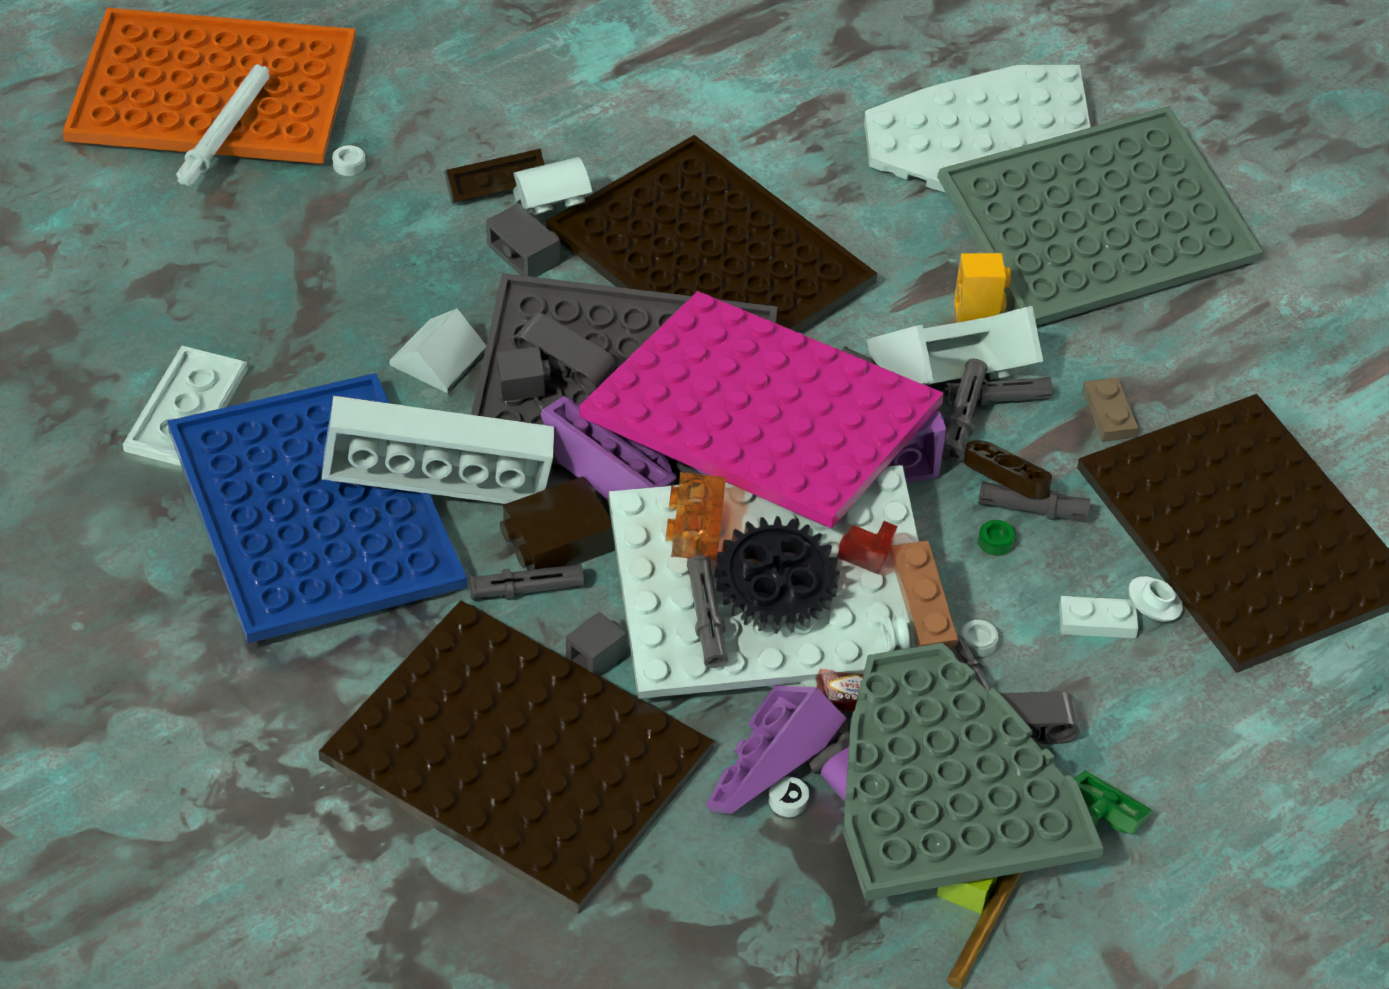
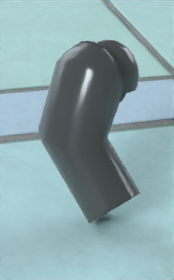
(819, 760)

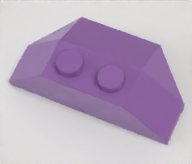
(601, 455)

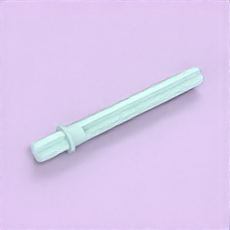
(199, 158)

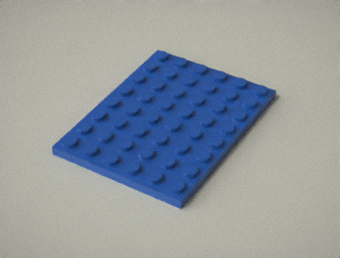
(299, 544)

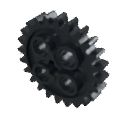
(776, 574)

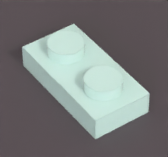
(1098, 617)

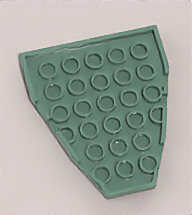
(951, 782)

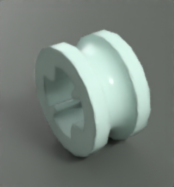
(895, 633)

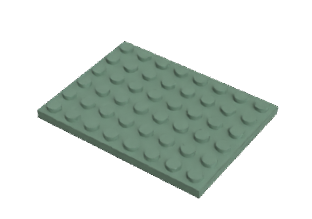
(1100, 215)

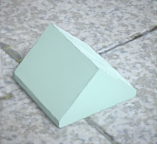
(441, 351)

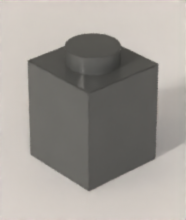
(522, 373)
(596, 644)

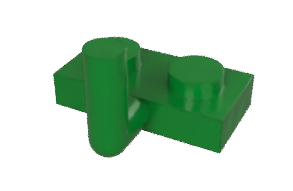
(1111, 804)

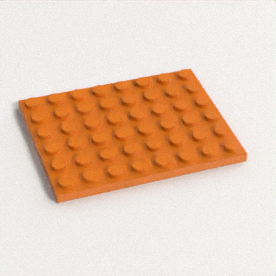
(169, 76)

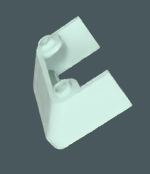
(942, 351)

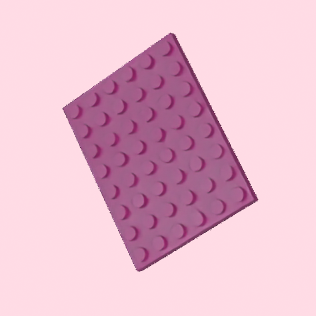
(762, 407)

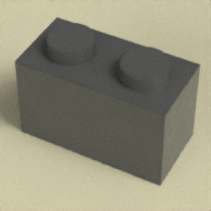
(523, 241)

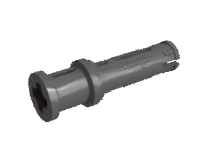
(959, 421)

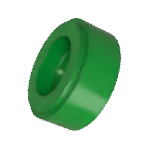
(996, 537)

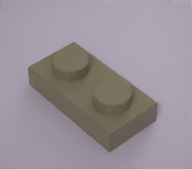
(1110, 409)

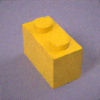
(980, 286)

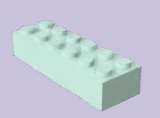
(436, 451)

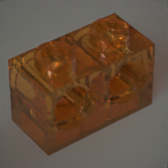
(696, 516)

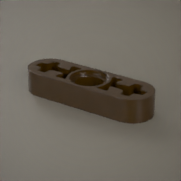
(1008, 469)

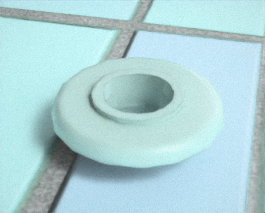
(1155, 599)

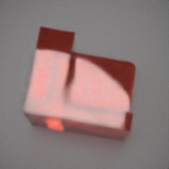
(866, 548)

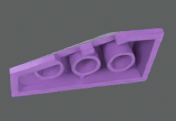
(786, 732)

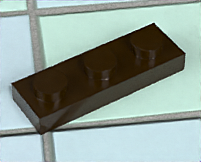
(489, 176)

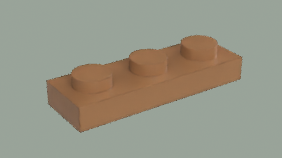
(923, 594)

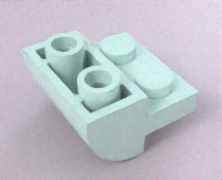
(552, 184)

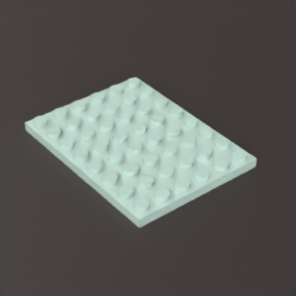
(663, 612)

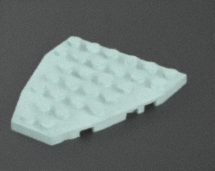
(974, 119)

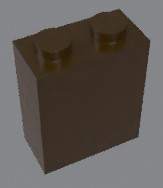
(558, 526)

